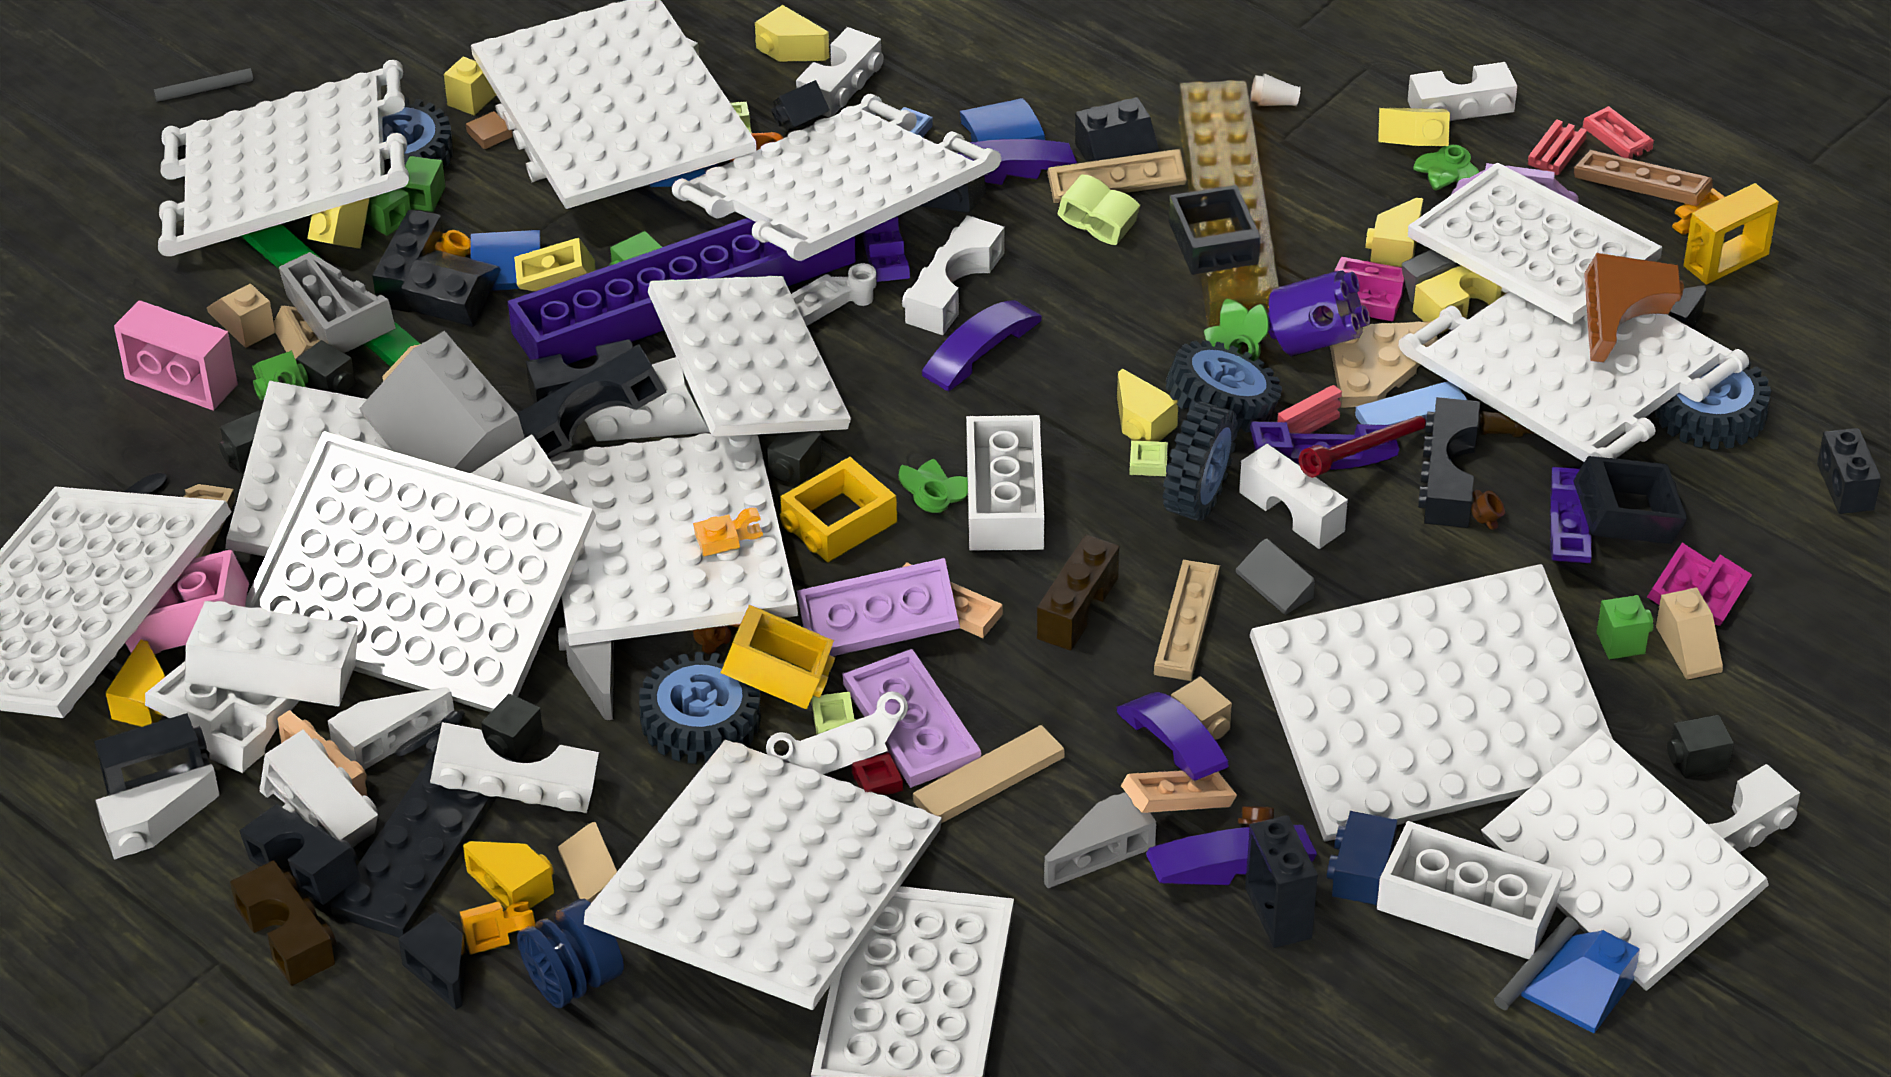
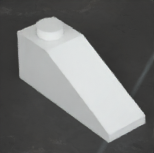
(382, 725)
(151, 812)

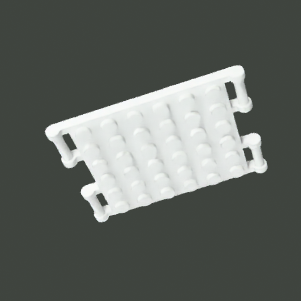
(283, 160)
(837, 178)
(1544, 378)

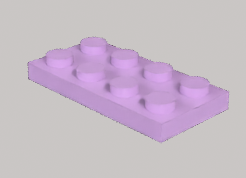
(881, 607)
(931, 735)

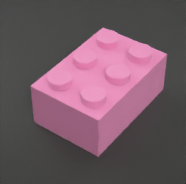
(176, 355)
(204, 579)

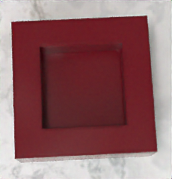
(878, 775)

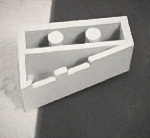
(665, 416)
(317, 789)

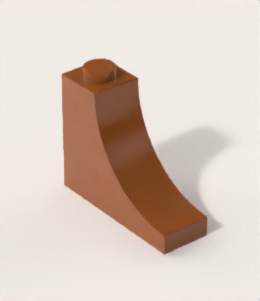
(1624, 289)

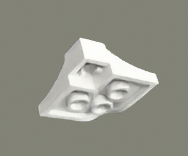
(232, 721)

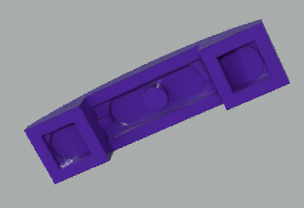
(974, 338)
(1291, 444)
(1568, 524)
(1180, 730)

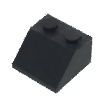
(1114, 131)
(449, 286)

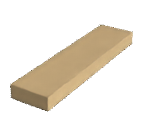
(1123, 173)
(1186, 620)
(989, 774)

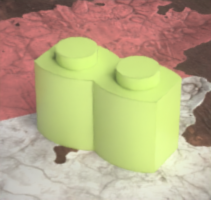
(1098, 209)

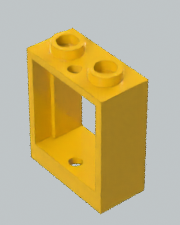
(1716, 259)
(875, 514)
(786, 642)

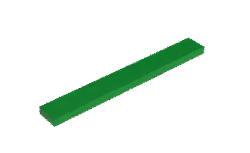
(282, 246)

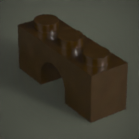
(1084, 577)
(272, 898)

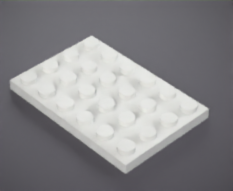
(1526, 239)
(748, 356)
(280, 453)
(1628, 855)
(918, 989)

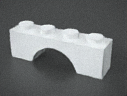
(970, 250)
(469, 764)
(1760, 806)

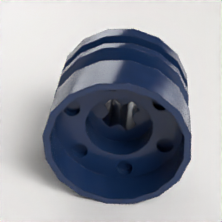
(568, 955)

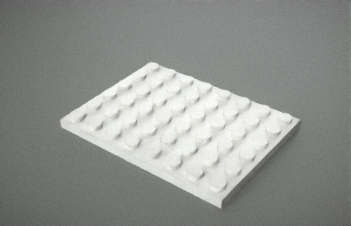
(612, 100)
(641, 555)
(428, 562)
(84, 582)
(1429, 697)
(765, 873)

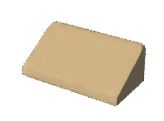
(293, 331)
(587, 862)

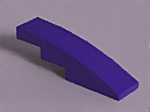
(1025, 157)
(886, 251)
(1208, 857)

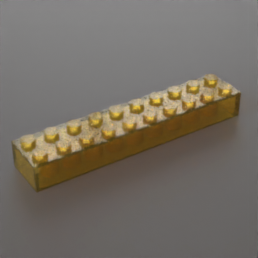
(1223, 153)

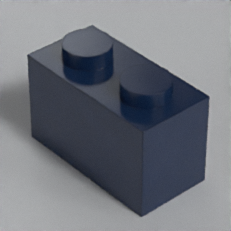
(1363, 855)

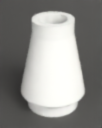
(1273, 92)

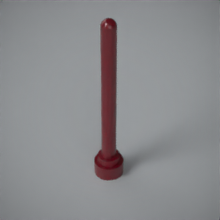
(1318, 459)

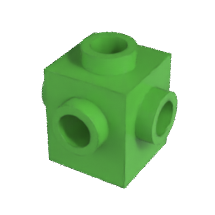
(282, 367)

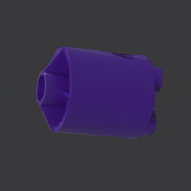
(1317, 313)

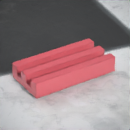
(1564, 134)
(1614, 136)
(1313, 411)

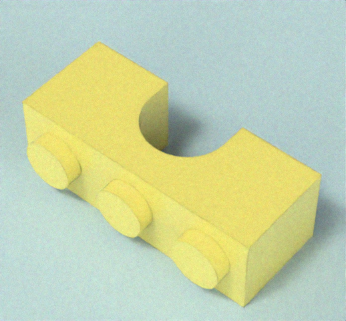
(1454, 289)

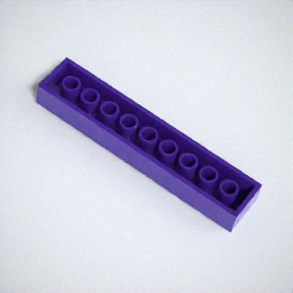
(615, 300)

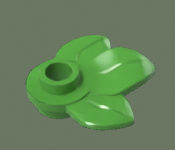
(1446, 166)
(1240, 327)
(932, 487)

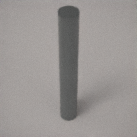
(203, 85)
(1536, 963)

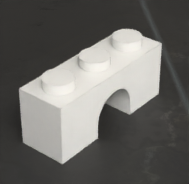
(853, 61)
(1490, 92)
(1315, 507)

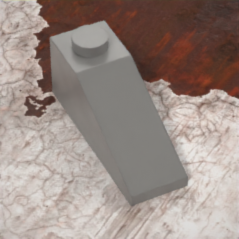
(594, 670)
(1101, 838)

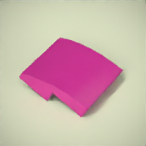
(1379, 286)
(1717, 581)

